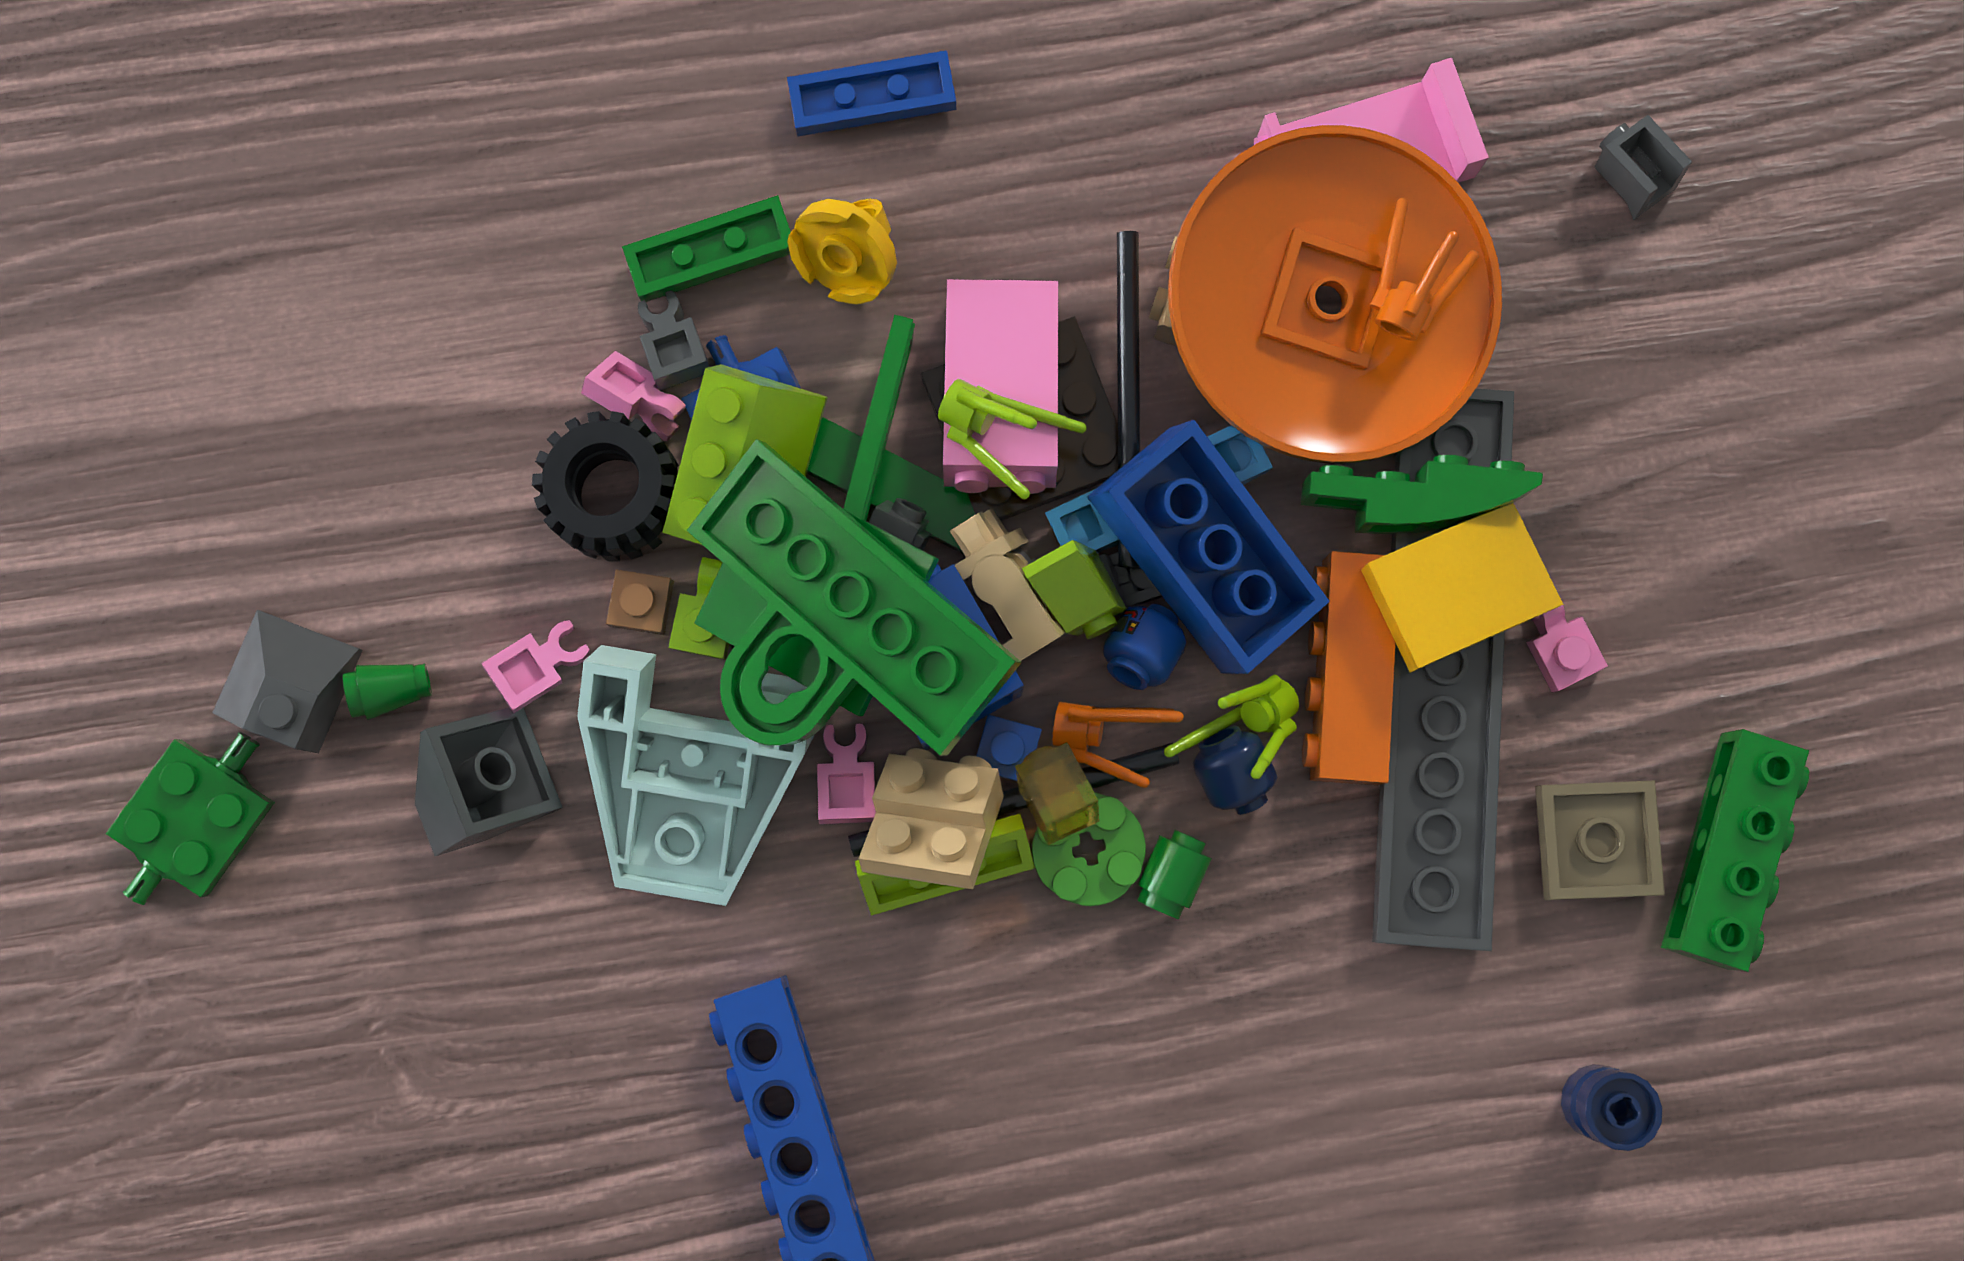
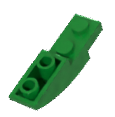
(1441, 496)

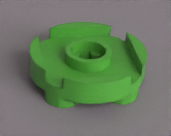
(1116, 867)

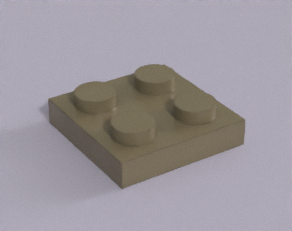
(1599, 840)

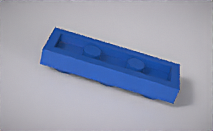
(872, 93)

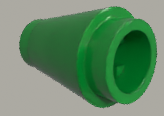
(384, 688)

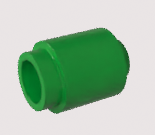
(1173, 874)

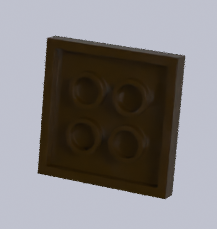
(1082, 458)

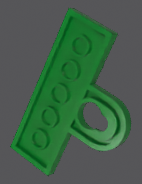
(855, 604)

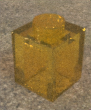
(1057, 792)

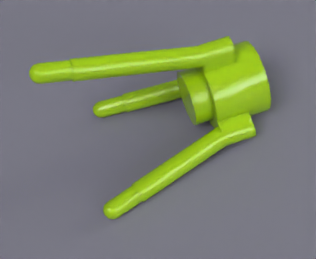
(974, 410)
(1262, 708)

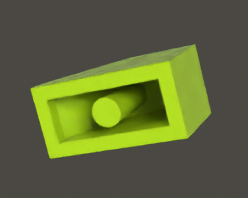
(1076, 589)

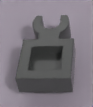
(672, 345)

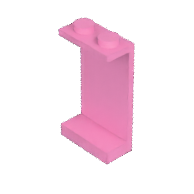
(1426, 115)
(1007, 343)

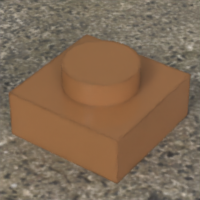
(640, 602)

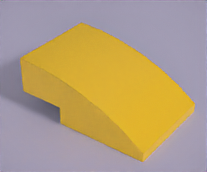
(1461, 586)

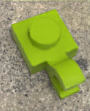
(689, 636)

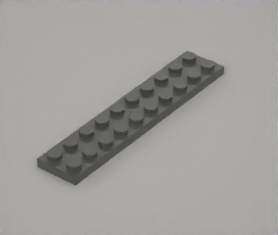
(1444, 747)

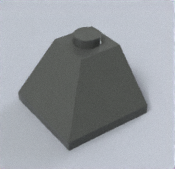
(286, 683)
(481, 779)

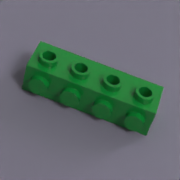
(1736, 850)

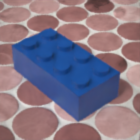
(1208, 548)

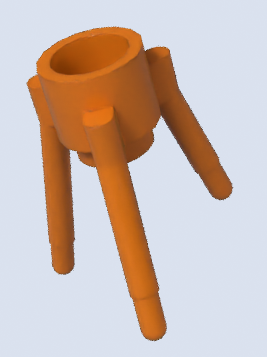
(1408, 309)
(1084, 725)

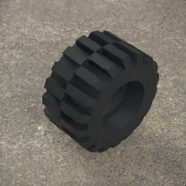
(573, 460)

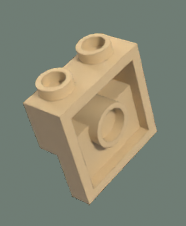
(932, 819)

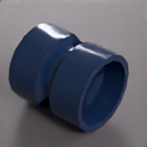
(1612, 1107)

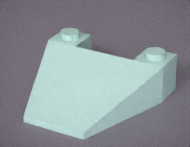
(675, 789)

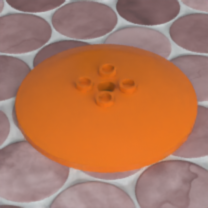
(1313, 215)

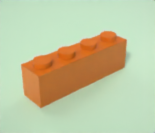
(1352, 678)

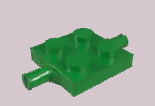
(190, 818)

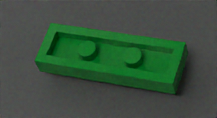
(708, 249)

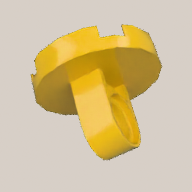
(844, 248)

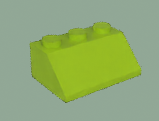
(726, 421)

